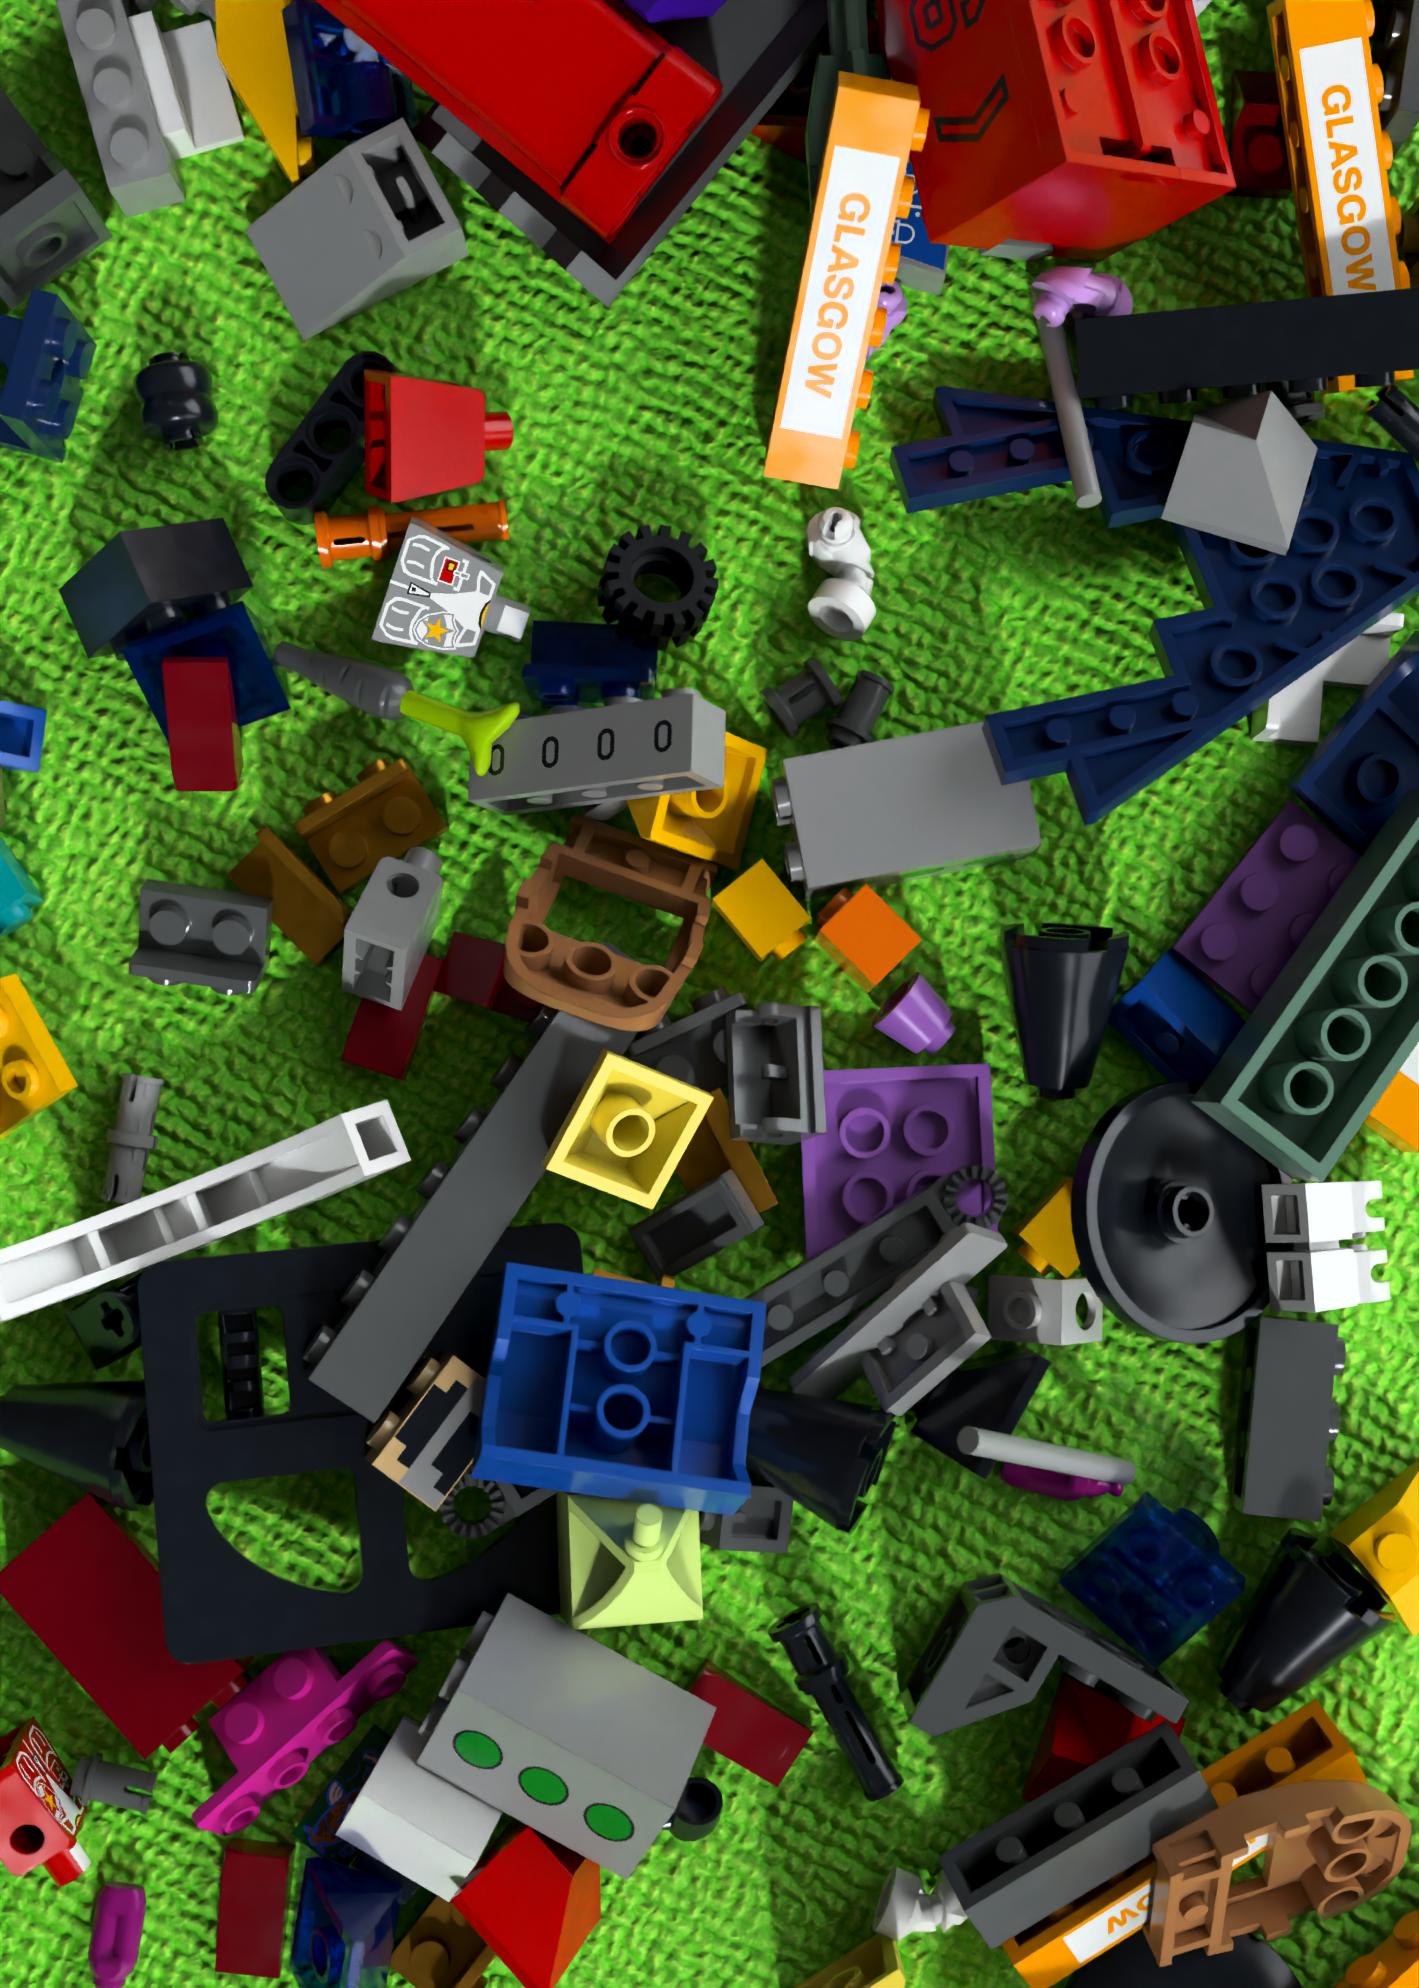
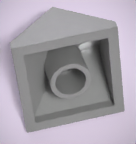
(1243, 473)

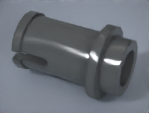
(859, 710)
(108, 1784)

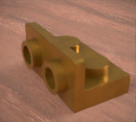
(369, 822)
(442, 1949)

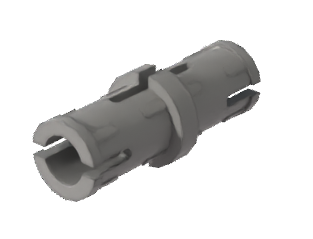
(131, 1138)

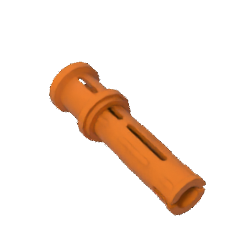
(379, 533)

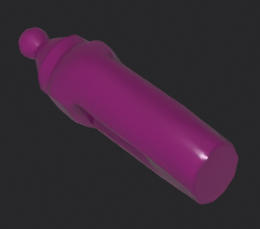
(1055, 1484)
(116, 1933)

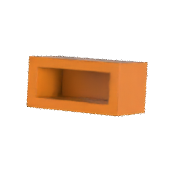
(864, 936)

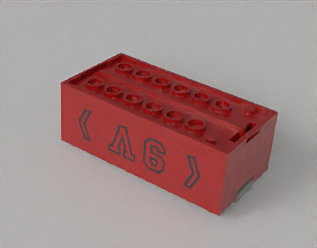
(1057, 121)

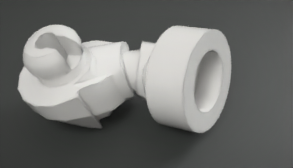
(844, 602)
(908, 1909)

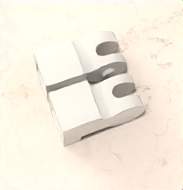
(1318, 1271)

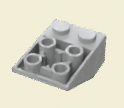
(358, 231)

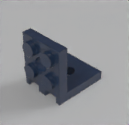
(44, 365)

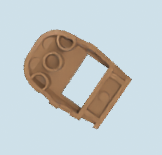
(586, 975)
(1324, 1853)

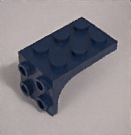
(1368, 755)

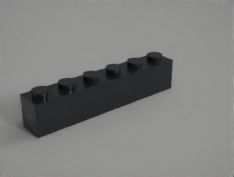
(1248, 346)

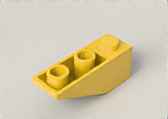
(259, 70)

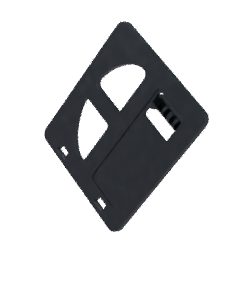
(211, 1593)

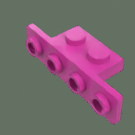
(289, 1720)

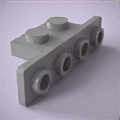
(913, 1330)

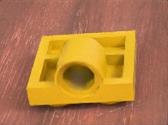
(30, 1062)

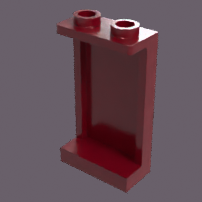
(99, 1611)

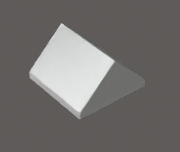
(418, 1818)

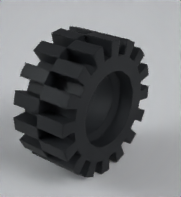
(664, 557)

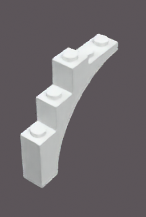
(200, 1210)

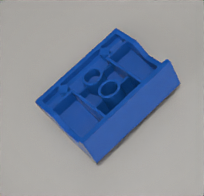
(620, 1390)

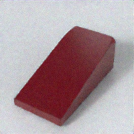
(202, 724)
(387, 1037)
(748, 1725)
(254, 1907)

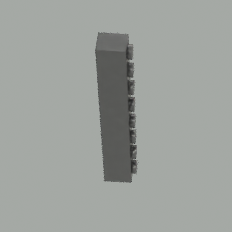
(460, 1214)

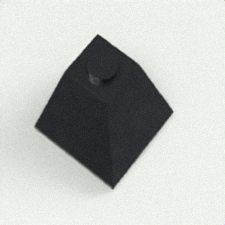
(979, 1394)

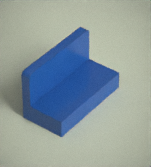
(1176, 1020)

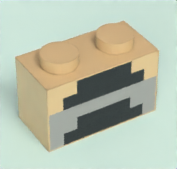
(433, 1433)

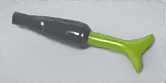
(392, 696)

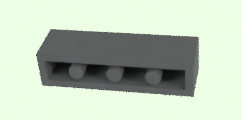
(1077, 1835)

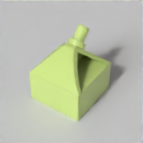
(626, 1562)

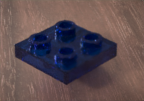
(340, 80)
(1154, 1578)

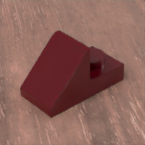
(1257, 137)
(476, 976)

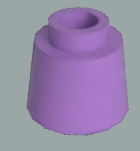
(916, 1016)

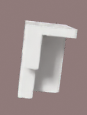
(1296, 710)

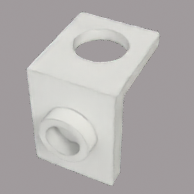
(1042, 1310)

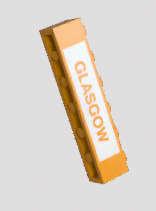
(1337, 151)
(841, 278)
(1291, 1751)

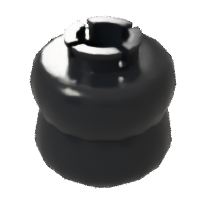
(175, 401)

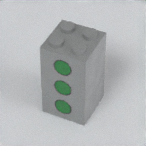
(899, 812)
(564, 1735)

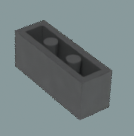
(1286, 1417)

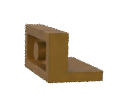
(301, 901)
(714, 1153)

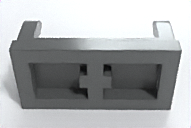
(775, 1074)

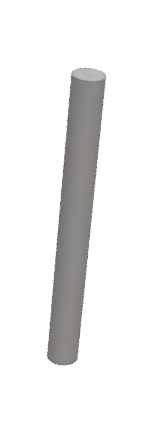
(1069, 413)
(1045, 1455)

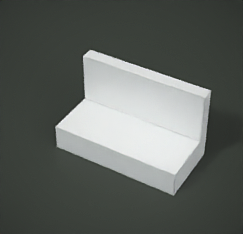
(186, 86)

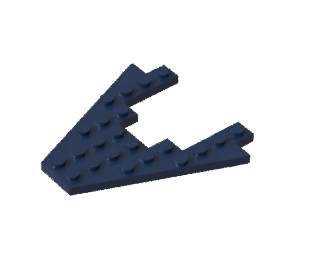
(1263, 611)

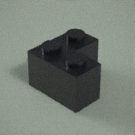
(153, 582)

